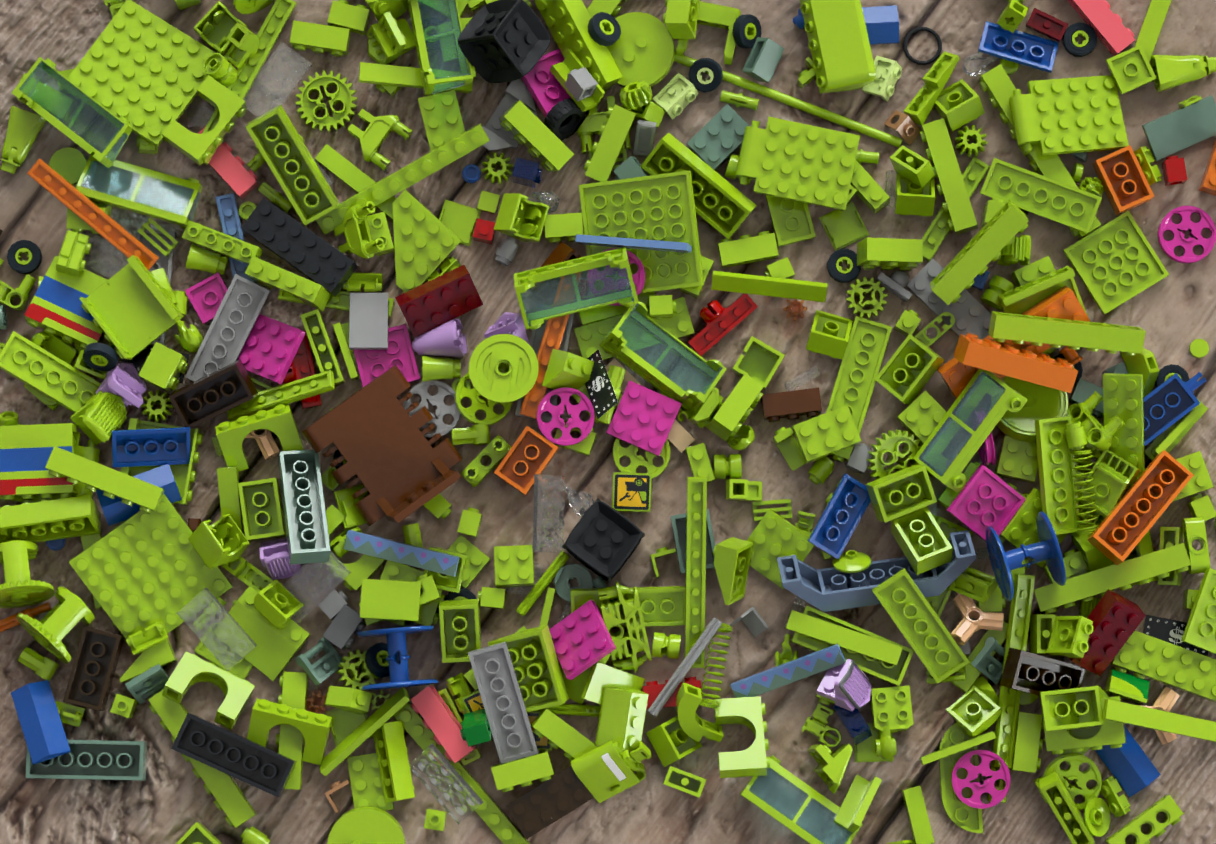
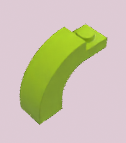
(693, 725)

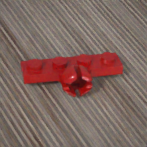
(720, 322)
(303, 367)

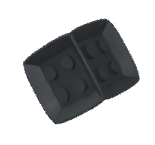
(504, 40)
(603, 540)

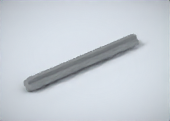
(684, 667)

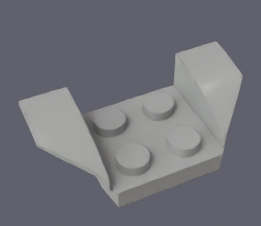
(498, 136)

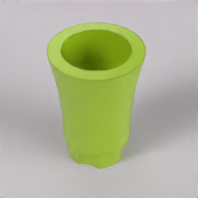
(206, 260)
(440, 368)

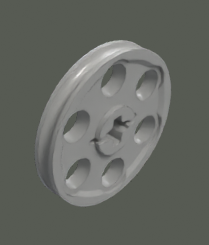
(436, 400)

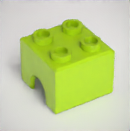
(216, 27)
(521, 217)
(163, 367)
(219, 542)

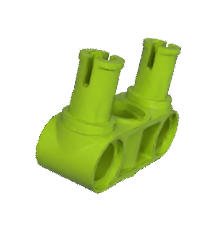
(8, 293)
(1092, 427)
(475, 471)
(1195, 529)

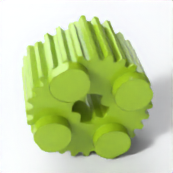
(1017, 252)

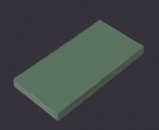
(1181, 128)

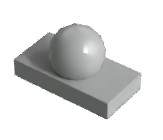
(644, 138)
(896, 284)

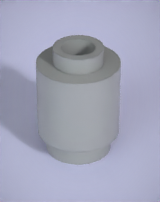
(506, 251)

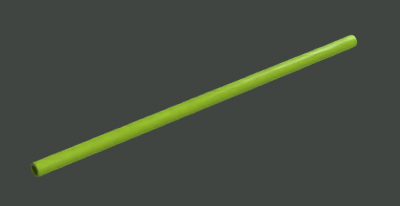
(799, 104)

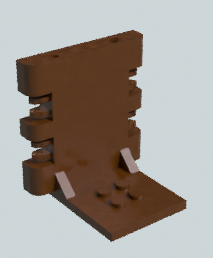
(385, 449)

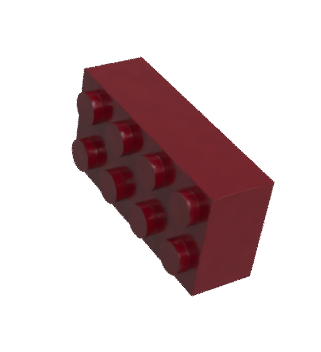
(439, 300)
(1113, 624)

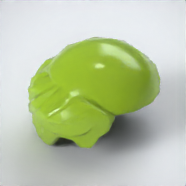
(742, 439)

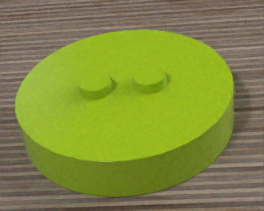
(643, 49)
(1041, 404)
(366, 826)

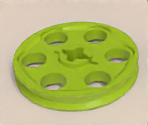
(477, 404)
(636, 461)
(1080, 777)

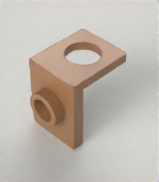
(904, 126)
(335, 787)

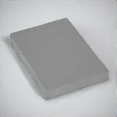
(368, 321)

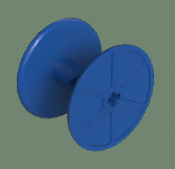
(1045, 550)
(397, 657)

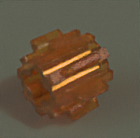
(795, 303)
(313, 700)

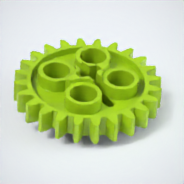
(342, 95)
(890, 445)

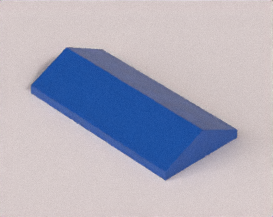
(882, 24)
(1018, 47)
(150, 447)
(116, 511)
(840, 517)
(40, 721)
(1129, 765)

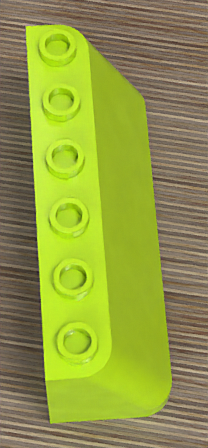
(838, 44)

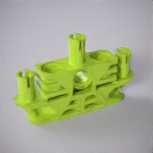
(635, 625)

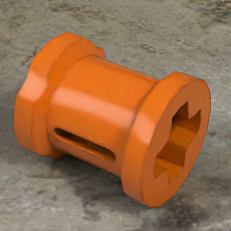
(1070, 355)

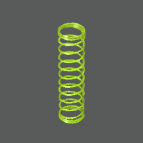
(1089, 530)
(707, 702)

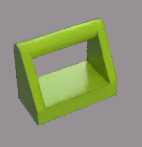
(975, 584)

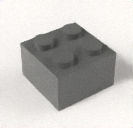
(344, 628)

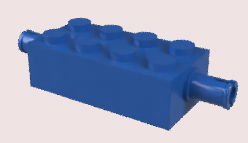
(1169, 404)

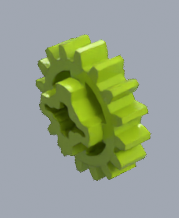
(860, 292)
(350, 668)

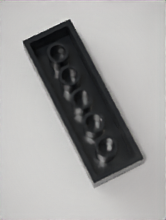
(299, 247)
(234, 754)

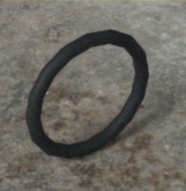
(917, 61)

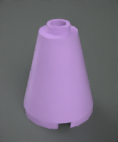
(442, 341)

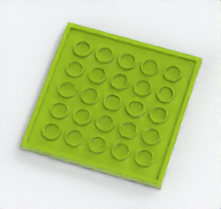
(142, 70)
(648, 209)
(147, 570)

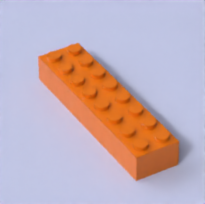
(1060, 305)

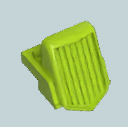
(389, 39)
(101, 416)
(833, 766)

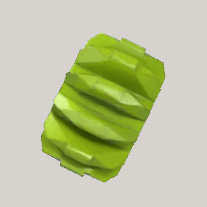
(636, 94)
(967, 135)
(493, 162)
(158, 412)

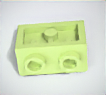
(887, 74)
(676, 96)

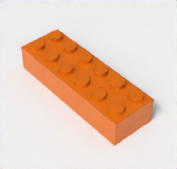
(1015, 363)
(1140, 507)

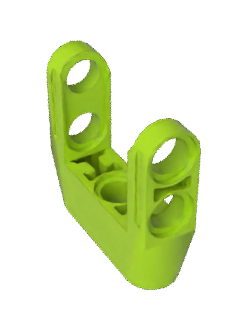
(719, 17)

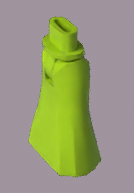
(1177, 70)
(20, 135)

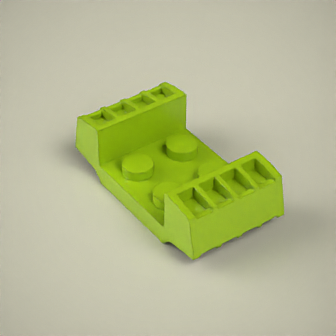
(1110, 480)

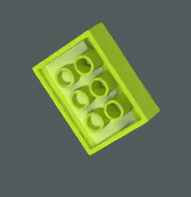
(274, 644)
(536, 668)

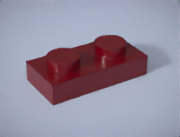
(1047, 25)

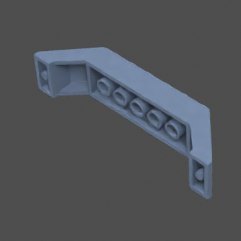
(838, 590)

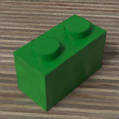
(475, 728)

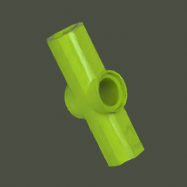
(616, 376)

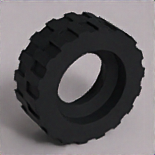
(564, 118)

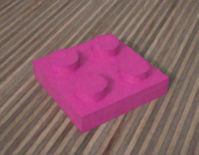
(207, 297)

